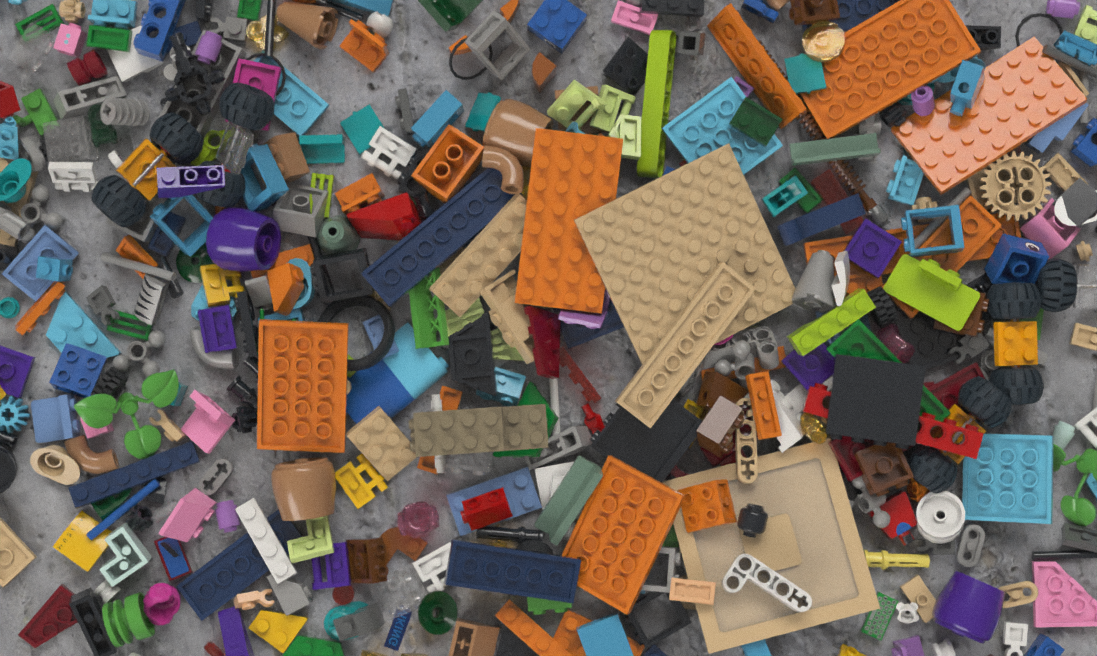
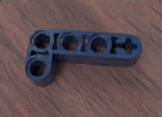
(821, 219)

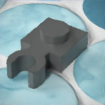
(101, 303)
(970, 346)
(938, 549)

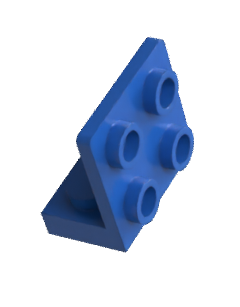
(77, 371)

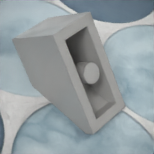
(260, 292)
(291, 594)

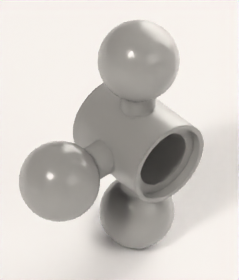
(52, 220)
(743, 364)
(150, 367)
(865, 503)

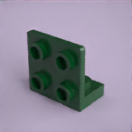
(450, 13)

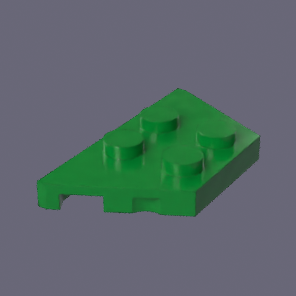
(532, 397)
(314, 646)

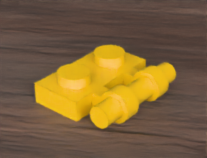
(215, 284)
(355, 485)

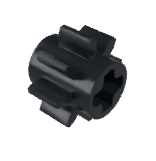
(893, 114)
(245, 419)
(139, 518)

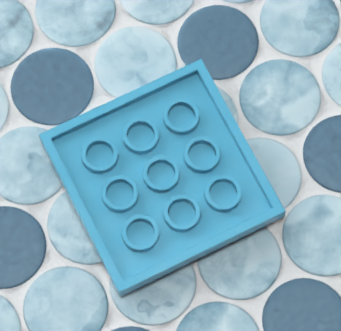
(707, 128)
(1010, 479)

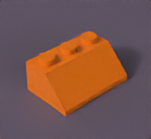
(448, 164)

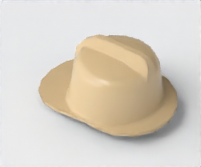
(55, 464)

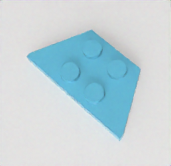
(75, 327)

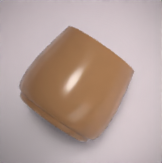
(514, 128)
(304, 488)

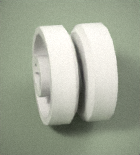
(938, 529)

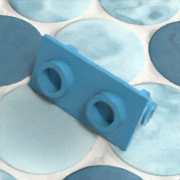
(1075, 45)

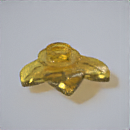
(280, 33)

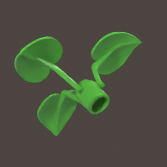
(144, 441)
(1077, 509)

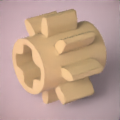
(72, 10)
(922, 203)

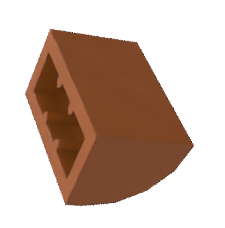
(542, 72)

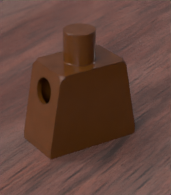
(713, 386)

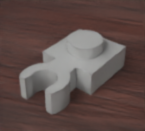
(233, 28)

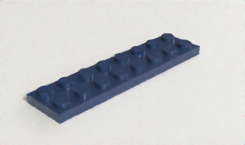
(437, 237)

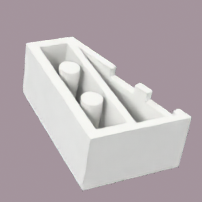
(788, 418)

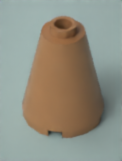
(309, 22)

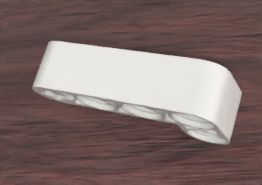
(769, 586)

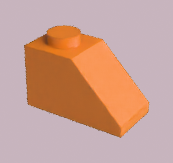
(285, 287)

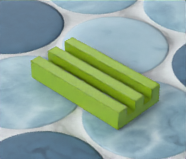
(322, 177)

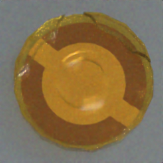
(823, 41)

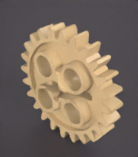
(1035, 186)

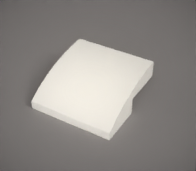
(131, 63)
(841, 280)
(544, 479)

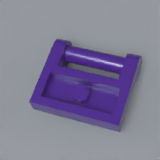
(336, 566)

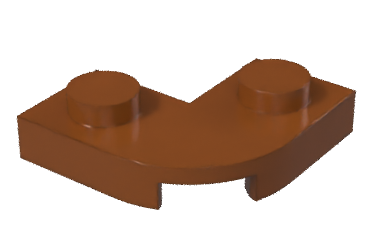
(406, 544)

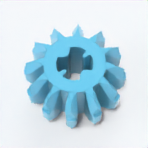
(16, 407)

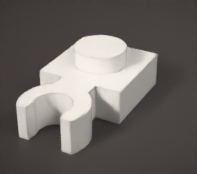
(1015, 636)

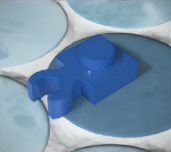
(760, 9)

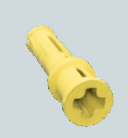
(884, 559)

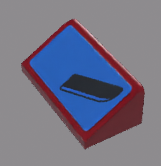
(173, 557)

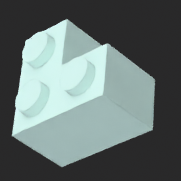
(129, 555)

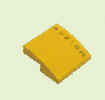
(77, 545)

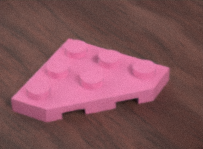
(1060, 598)

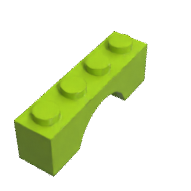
(838, 318)

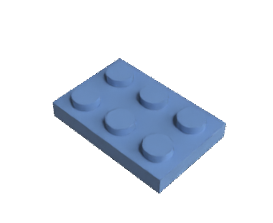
(24, 267)

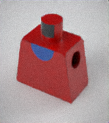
(901, 517)

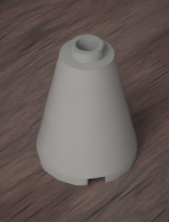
(816, 284)

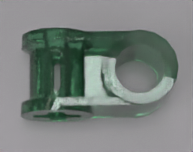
(101, 132)

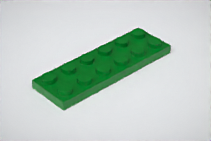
(861, 342)

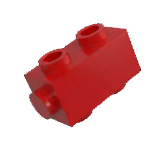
(486, 509)

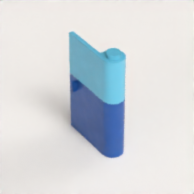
(395, 379)

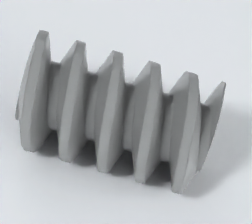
(124, 112)

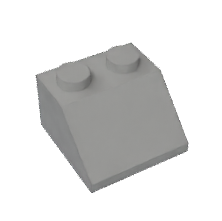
(294, 213)

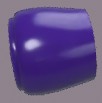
(243, 240)
(969, 607)

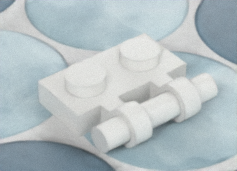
(391, 146)
(73, 176)
(433, 564)

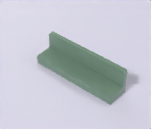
(834, 149)
(569, 499)

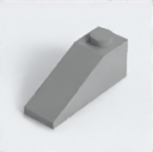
(79, 99)
(562, 446)

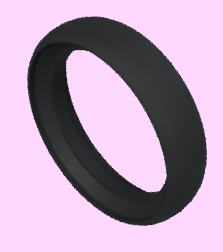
(389, 328)

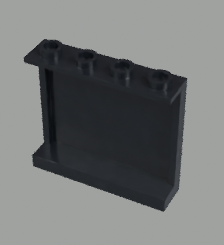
(875, 401)
(645, 448)

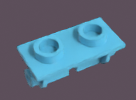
(9, 139)

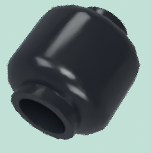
(752, 520)

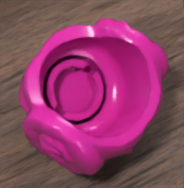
(161, 603)

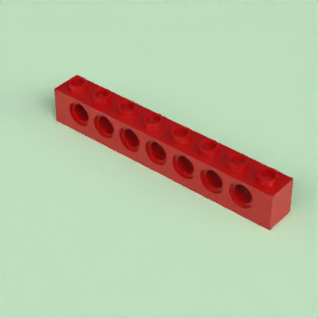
(967, 447)

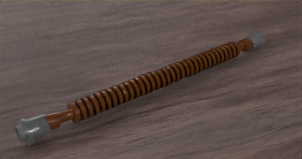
(873, 211)

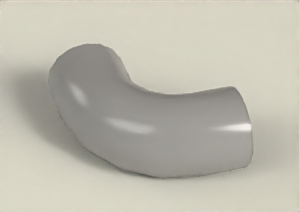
(220, 359)

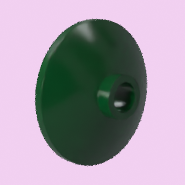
(186, 267)
(445, 612)

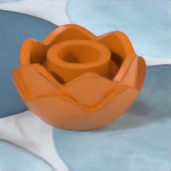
(916, 490)

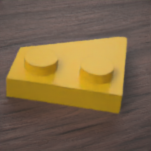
(277, 628)

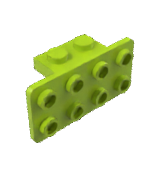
(932, 291)

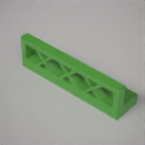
(423, 319)

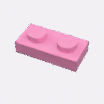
(630, 17)

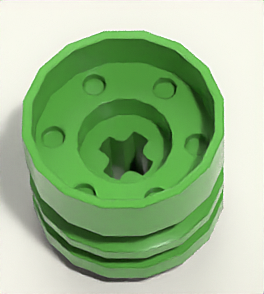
(127, 620)

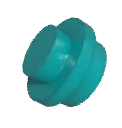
(9, 307)

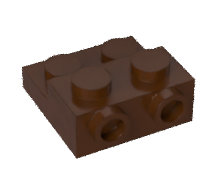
(813, 11)
(974, 323)
(883, 468)
(367, 560)

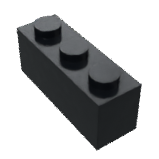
(91, 622)

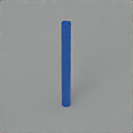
(123, 509)

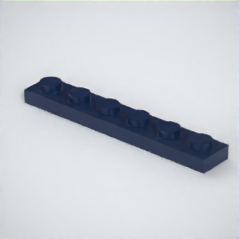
(134, 474)

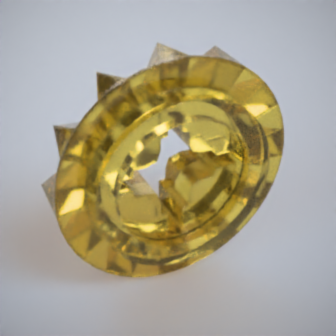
(813, 428)

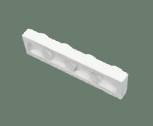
(266, 541)

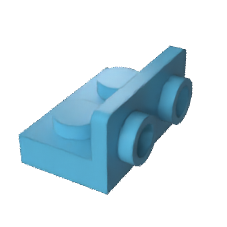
(114, 13)
(508, 387)

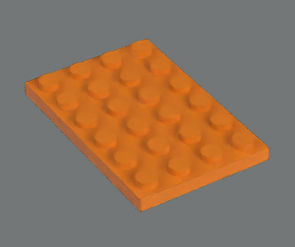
(302, 386)
(622, 533)

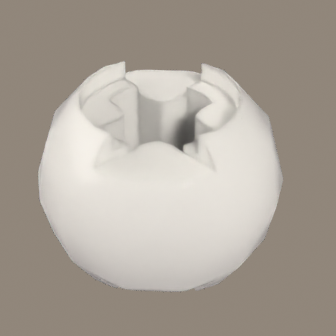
(379, 24)

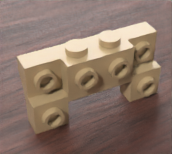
(509, 315)

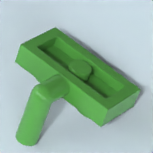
(38, 110)

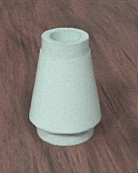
(1063, 434)

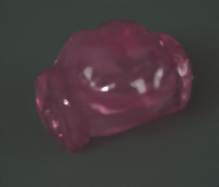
(897, 345)
(418, 519)

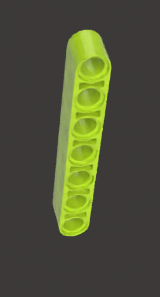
(656, 102)

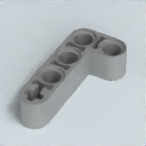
(761, 343)

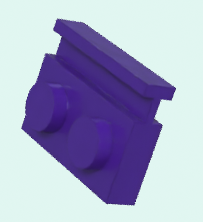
(217, 328)

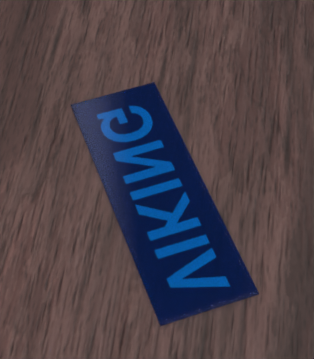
(397, 631)

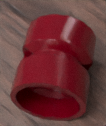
(89, 67)

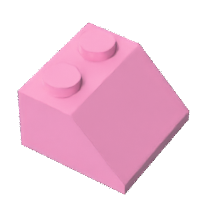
(1048, 230)
(189, 516)

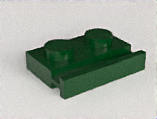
(755, 121)

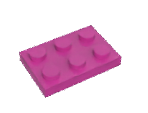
(258, 75)

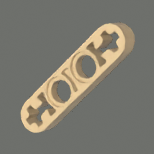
(751, 441)

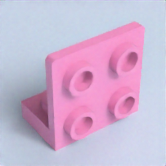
(207, 422)

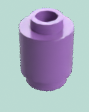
(1063, 8)
(209, 47)
(923, 100)
(227, 516)

